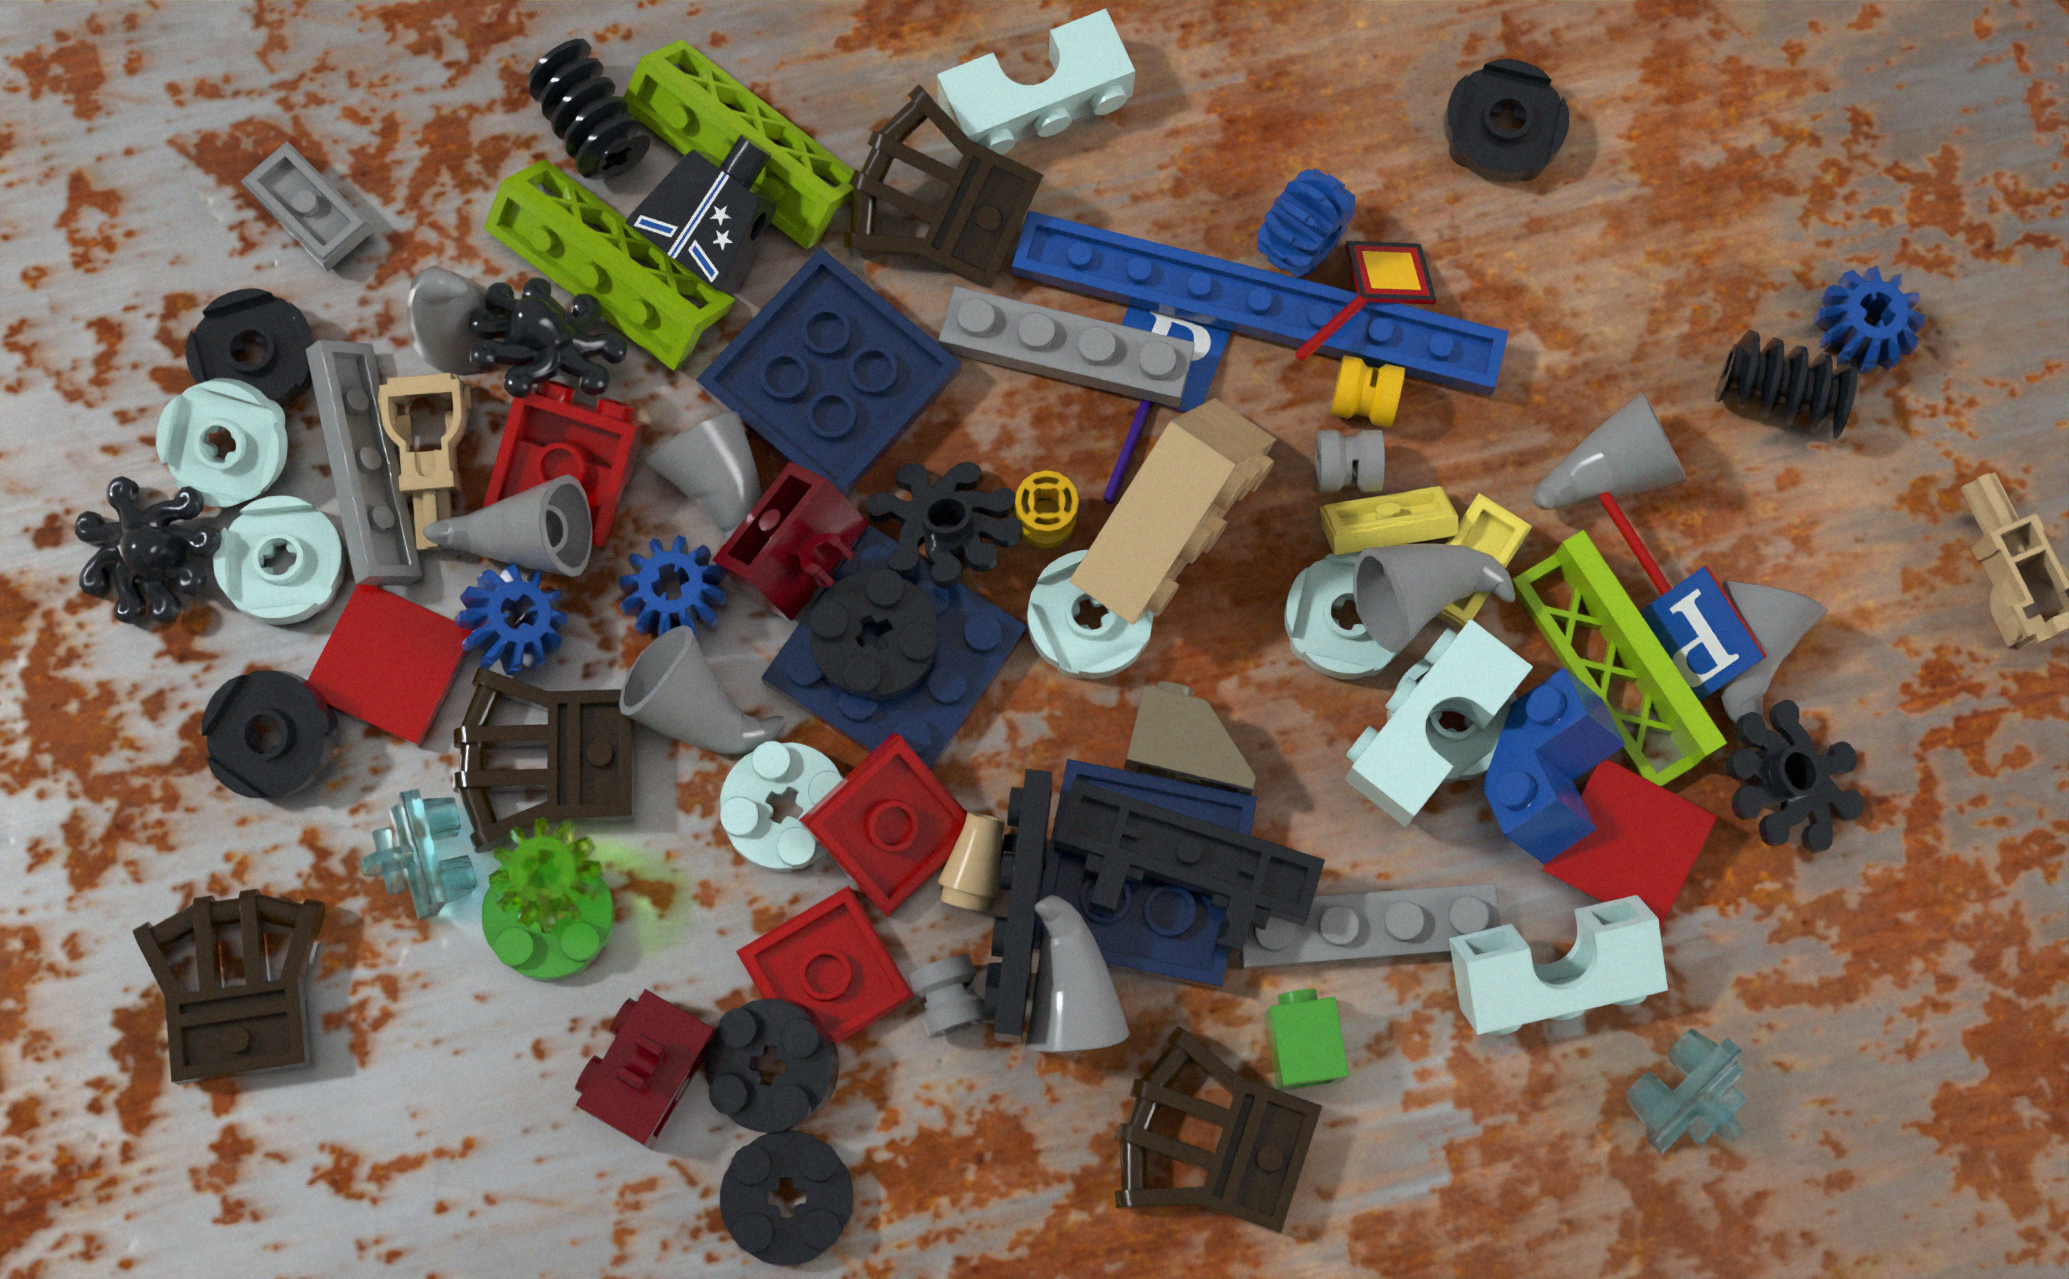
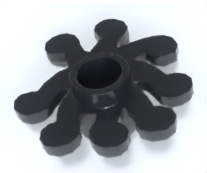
(542, 338)
(947, 522)
(146, 551)
(1792, 776)

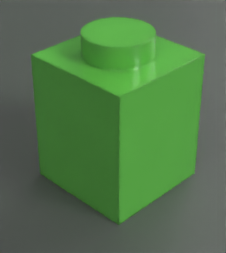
(1305, 1041)

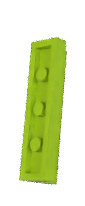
(692, 116)
(580, 260)
(1636, 649)

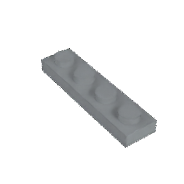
(1066, 346)
(363, 464)
(1374, 927)

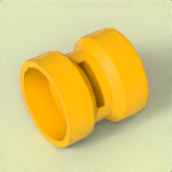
(1367, 391)
(1041, 519)

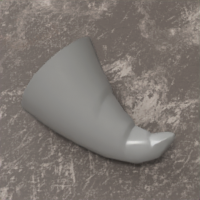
(440, 318)
(1618, 457)
(713, 468)
(535, 529)
(1410, 584)
(1778, 624)
(680, 698)
(1073, 989)

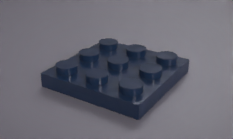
(829, 373)
(970, 653)
(1156, 924)

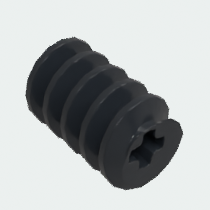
(586, 112)
(1789, 382)

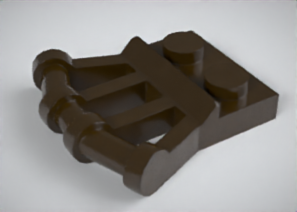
(977, 212)
(587, 758)
(240, 1026)
(1256, 1154)

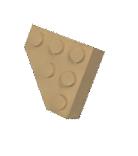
(1174, 509)

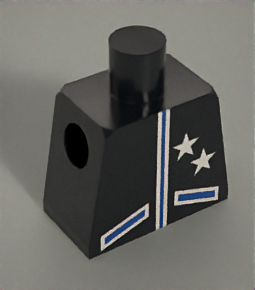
(710, 213)

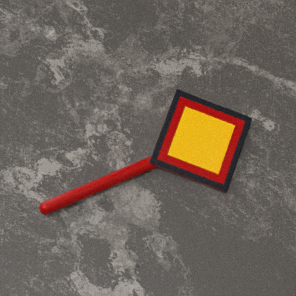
(1381, 275)

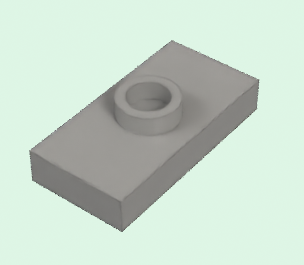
(307, 206)

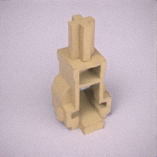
(427, 475)
(2008, 546)

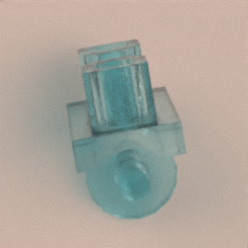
(415, 827)
(1709, 1075)

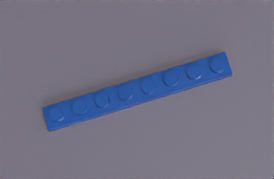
(1256, 302)

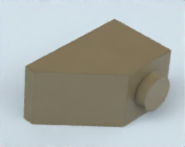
(1185, 741)

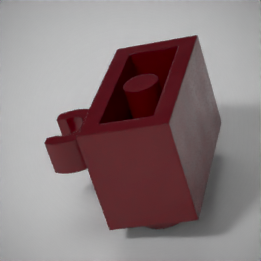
(791, 541)
(644, 1068)

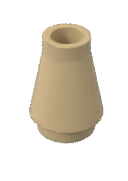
(974, 865)

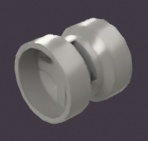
(1335, 457)
(950, 1001)

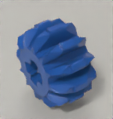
(1306, 222)
(1882, 301)
(649, 595)
(486, 618)

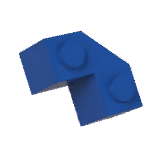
(1543, 747)

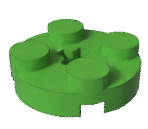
(556, 953)

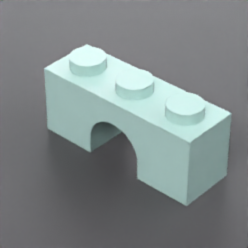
(1088, 77)
(1468, 676)
(1612, 962)

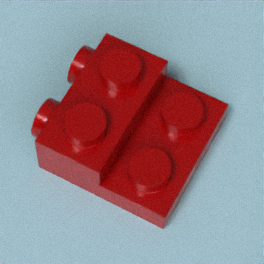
(560, 436)

